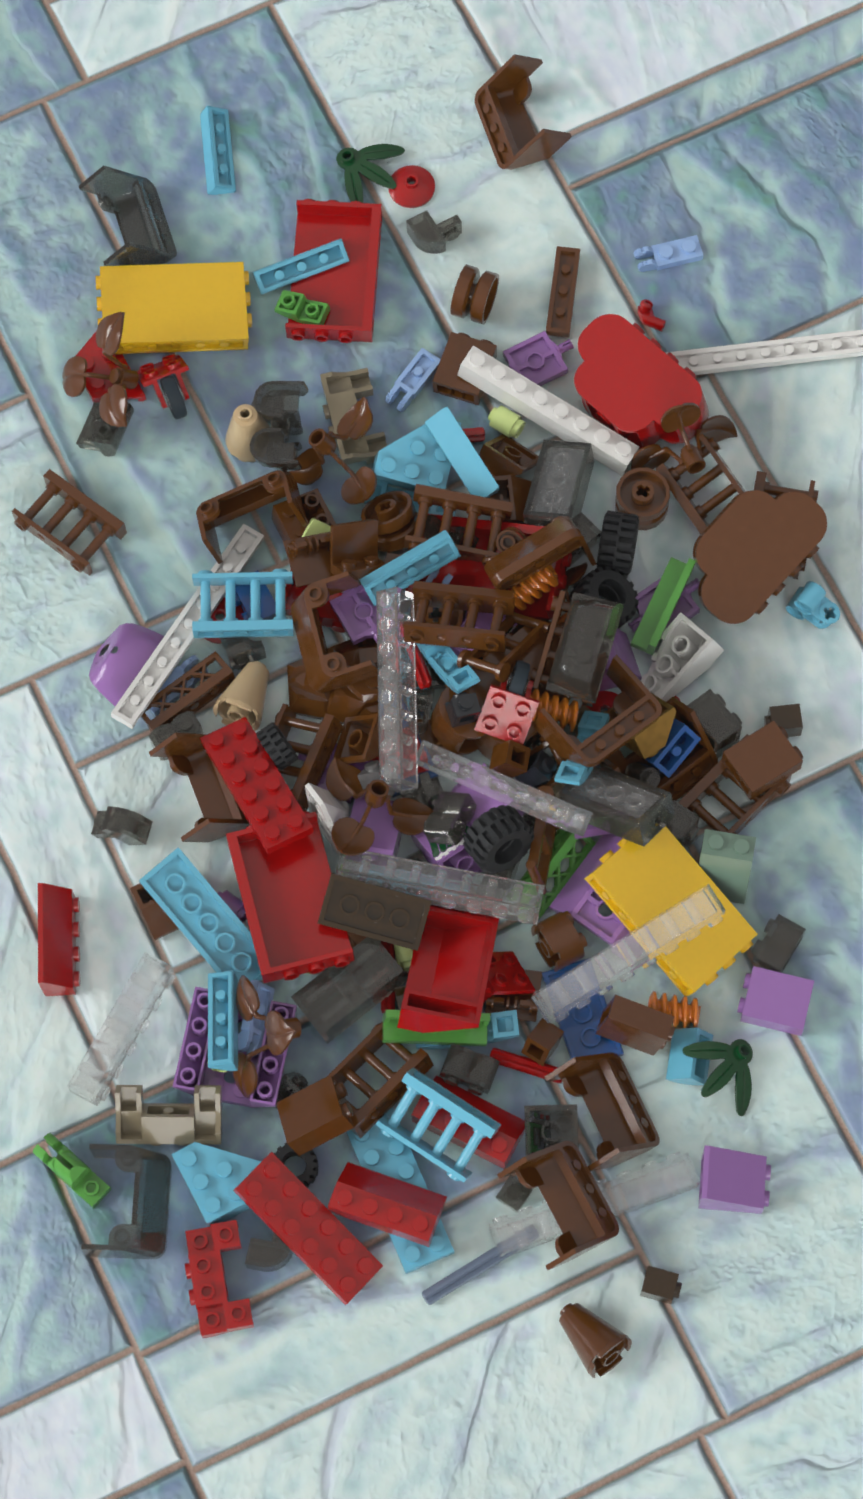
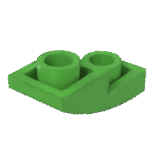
(300, 309)

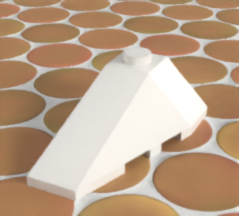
(680, 658)
(327, 809)

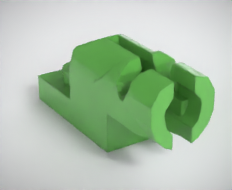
(73, 1171)

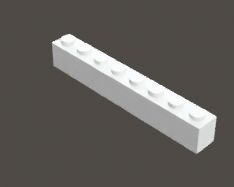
(546, 409)

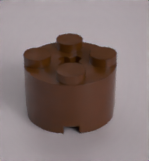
(559, 940)

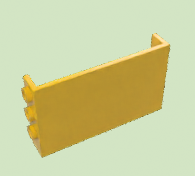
(177, 306)
(651, 879)

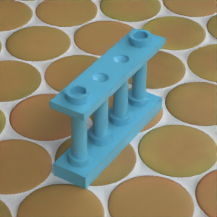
(255, 625)
(460, 1112)

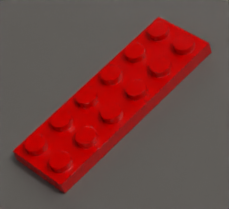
(257, 785)
(308, 1228)

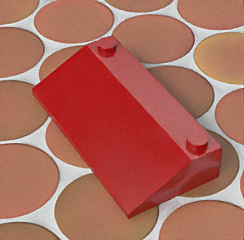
(449, 972)

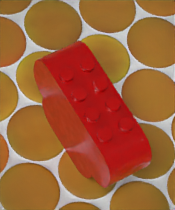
(633, 382)

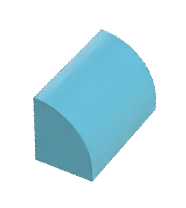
(684, 1068)

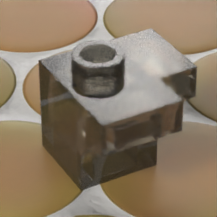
(242, 651)

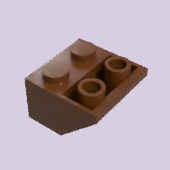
(513, 490)
(287, 522)
(154, 916)

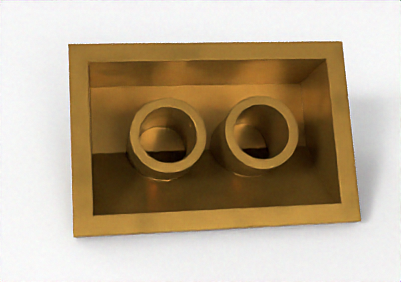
(655, 736)

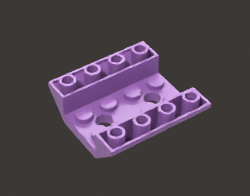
(582, 900)
(193, 1059)

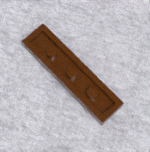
(563, 292)

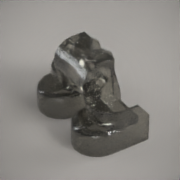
(280, 404)

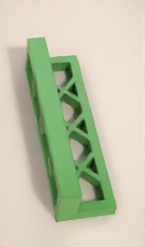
(662, 605)
(563, 844)
(461, 1037)

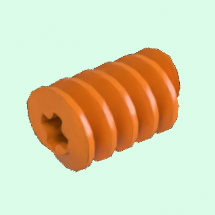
(533, 587)
(559, 711)
(681, 1011)

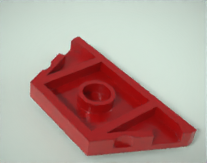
(100, 364)

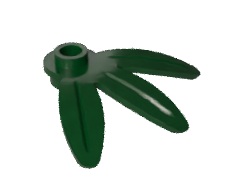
(359, 162)
(734, 1062)

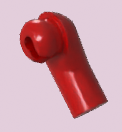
(647, 316)

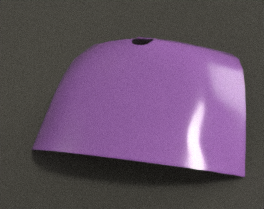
(116, 671)

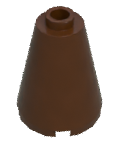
(593, 1339)

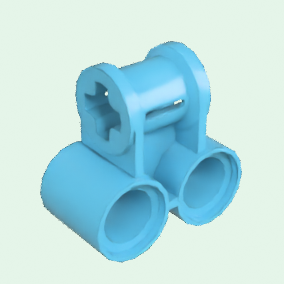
(811, 604)

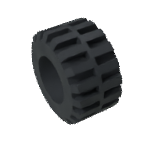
(618, 541)
(611, 587)
(498, 839)

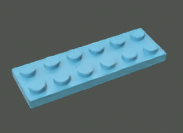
(202, 916)
(396, 1160)

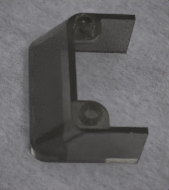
(138, 216)
(151, 1201)

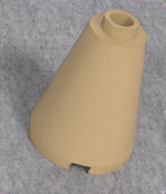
(242, 427)
(244, 696)

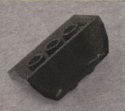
(584, 647)

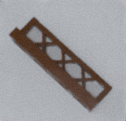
(196, 697)

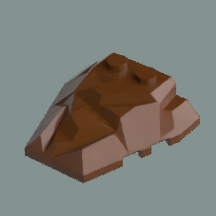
(344, 702)

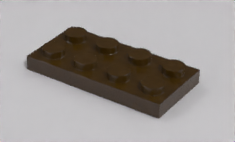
(374, 911)

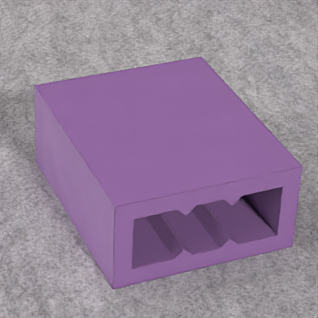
(775, 1000)

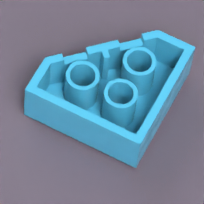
(413, 461)
(212, 1178)

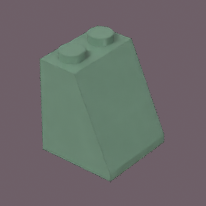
(728, 862)

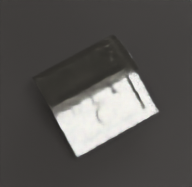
(101, 436)

